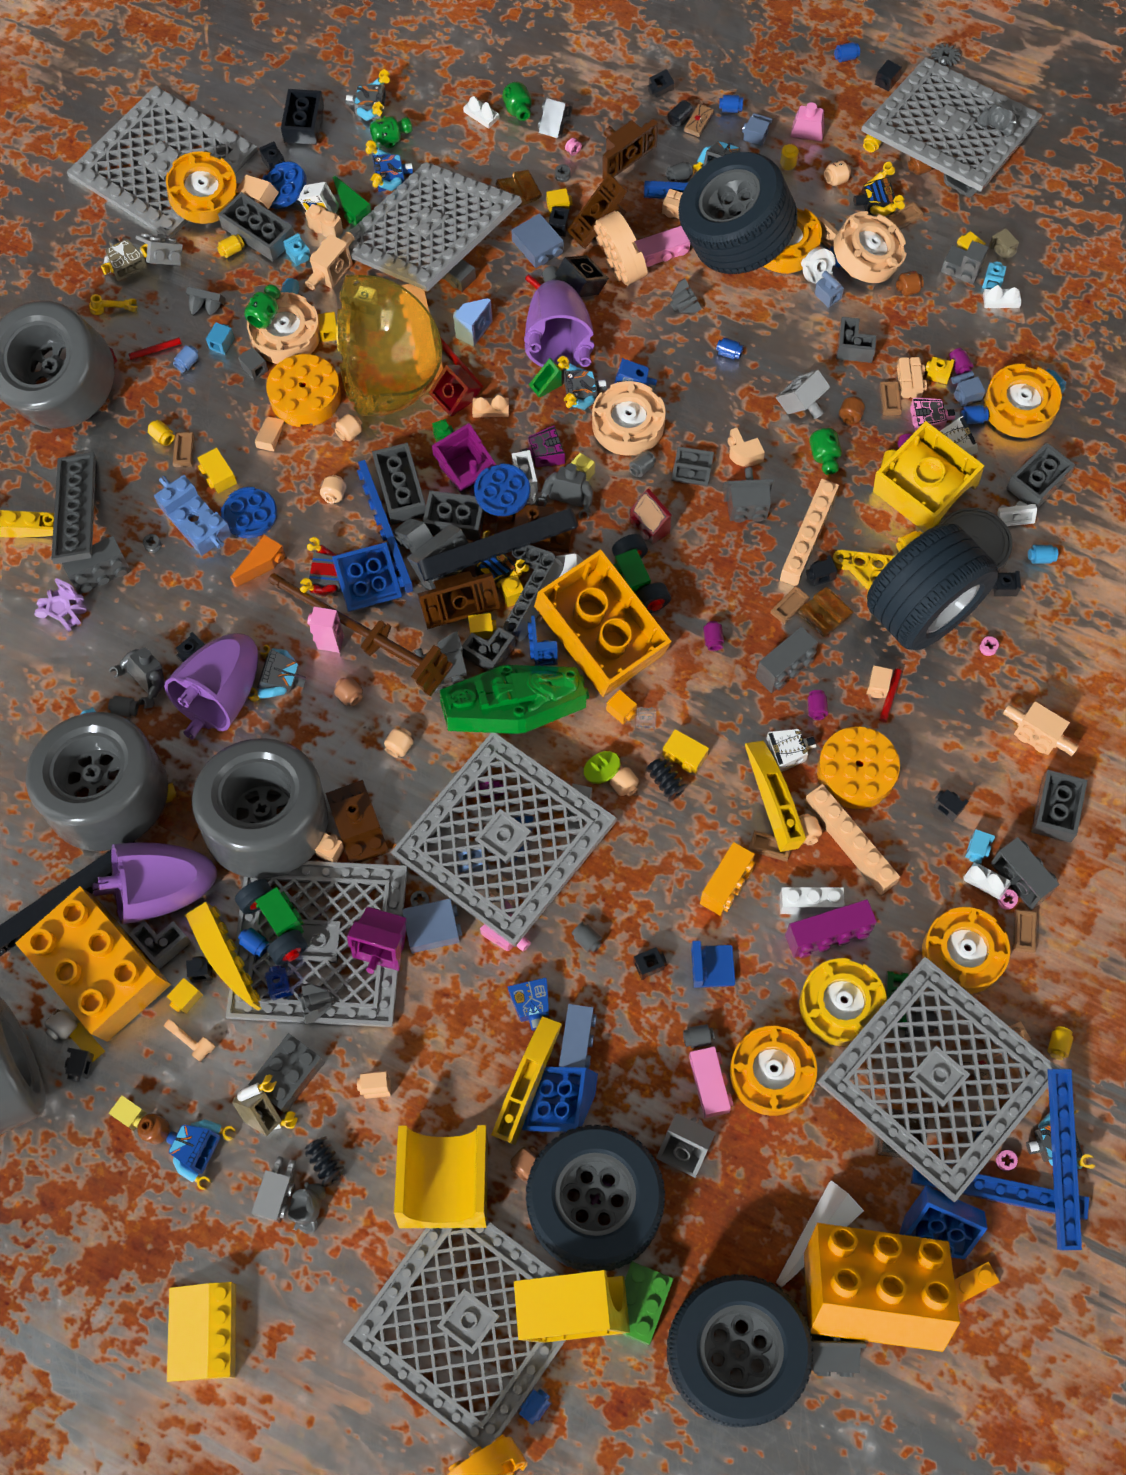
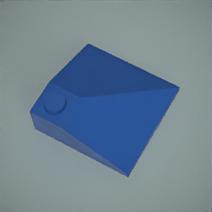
(366, 576)
(561, 1099)

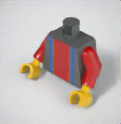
(323, 576)

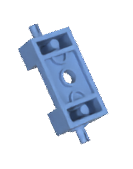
(180, 503)

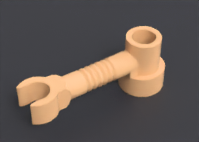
(200, 1048)

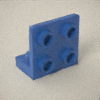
(543, 652)
(712, 965)

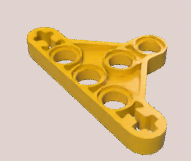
(864, 572)

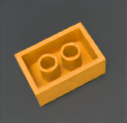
(728, 879)

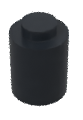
(680, 113)

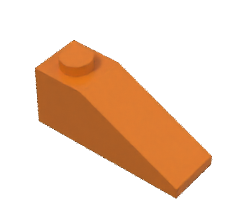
(259, 561)

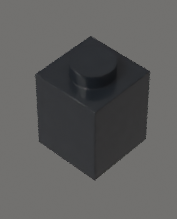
(888, 75)

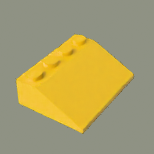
(202, 1332)

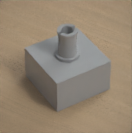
(803, 393)
(686, 1145)

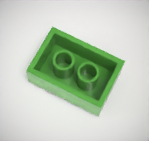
(645, 1300)

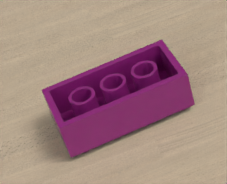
(830, 929)

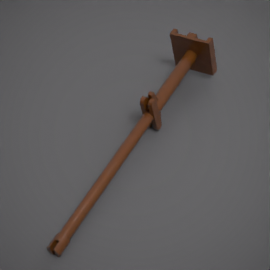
(428, 671)

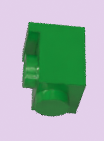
(441, 429)

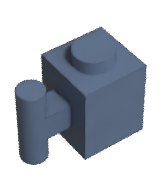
(756, 129)
(828, 289)
(968, 389)

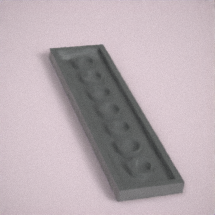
(74, 508)

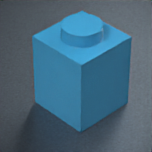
(220, 338)

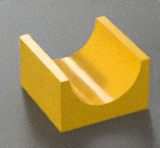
(927, 476)
(441, 1180)
(571, 1307)

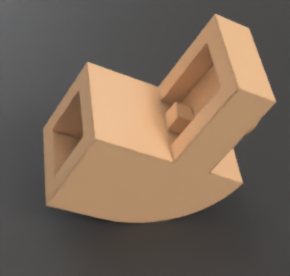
(745, 453)

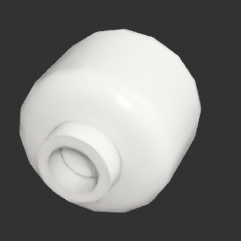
(60, 1024)

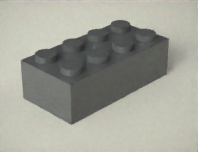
(256, 226)
(399, 483)

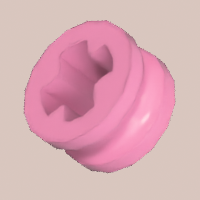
(573, 146)
(992, 642)
(1007, 906)
(1012, 1156)

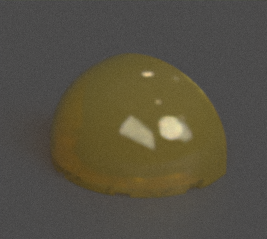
(385, 345)

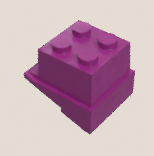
(462, 457)
(378, 939)

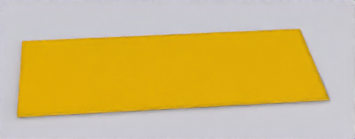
(86, 1041)

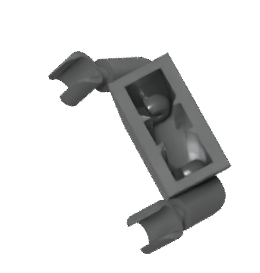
(568, 487)
(145, 671)

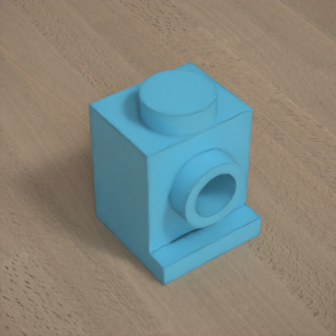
(297, 249)
(994, 272)
(979, 846)

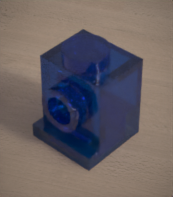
(283, 987)

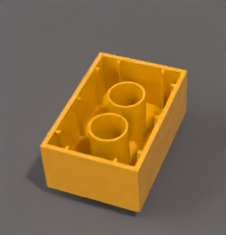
(601, 623)
(93, 964)
(880, 1287)

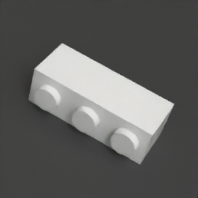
(810, 899)

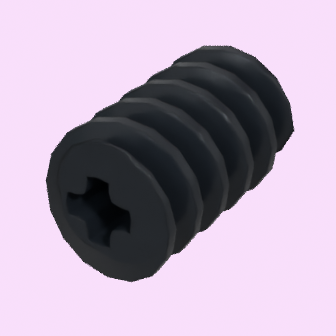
(666, 779)
(324, 1163)

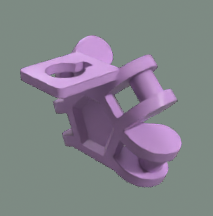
(59, 605)

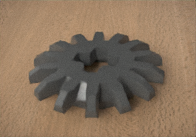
(944, 60)

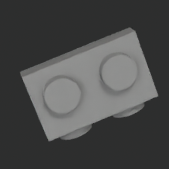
(162, 249)

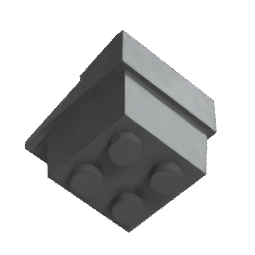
(748, 498)
(452, 648)
(836, 1355)

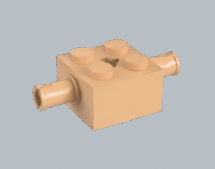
(330, 261)
(1041, 729)

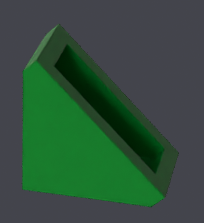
(547, 379)

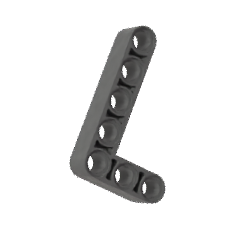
(546, 570)

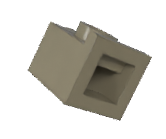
(1004, 244)

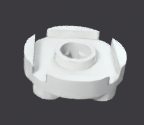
(810, 263)

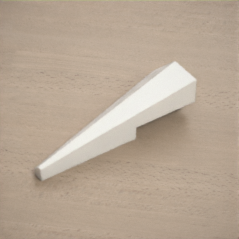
(833, 1208)

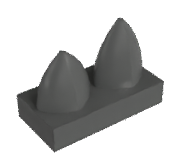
(198, 296)

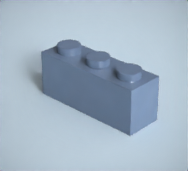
(577, 1036)

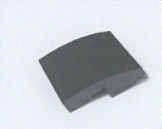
(692, 466)

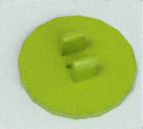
(602, 767)

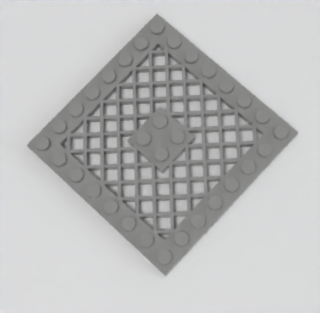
(949, 124)
(157, 160)
(430, 205)
(504, 838)
(323, 945)
(939, 1078)
(465, 1322)

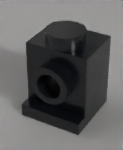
(663, 79)
(271, 155)
(559, 220)
(822, 571)
(1007, 584)
(188, 647)
(949, 804)
(653, 955)
(199, 969)
(78, 1064)

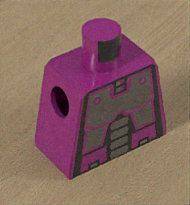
(546, 448)

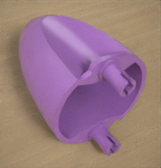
(558, 325)
(214, 682)
(155, 879)

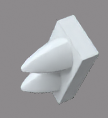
(481, 112)
(1002, 298)
(1017, 515)
(987, 880)

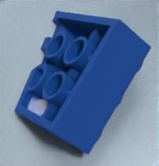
(942, 1219)

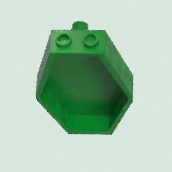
(513, 699)

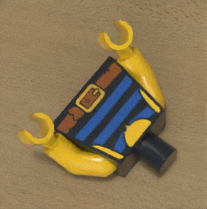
(878, 194)
(501, 567)

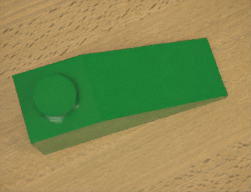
(352, 204)

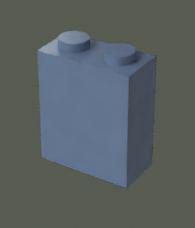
(537, 240)
(432, 925)

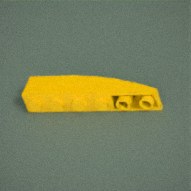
(26, 524)
(776, 797)
(220, 951)
(526, 1081)

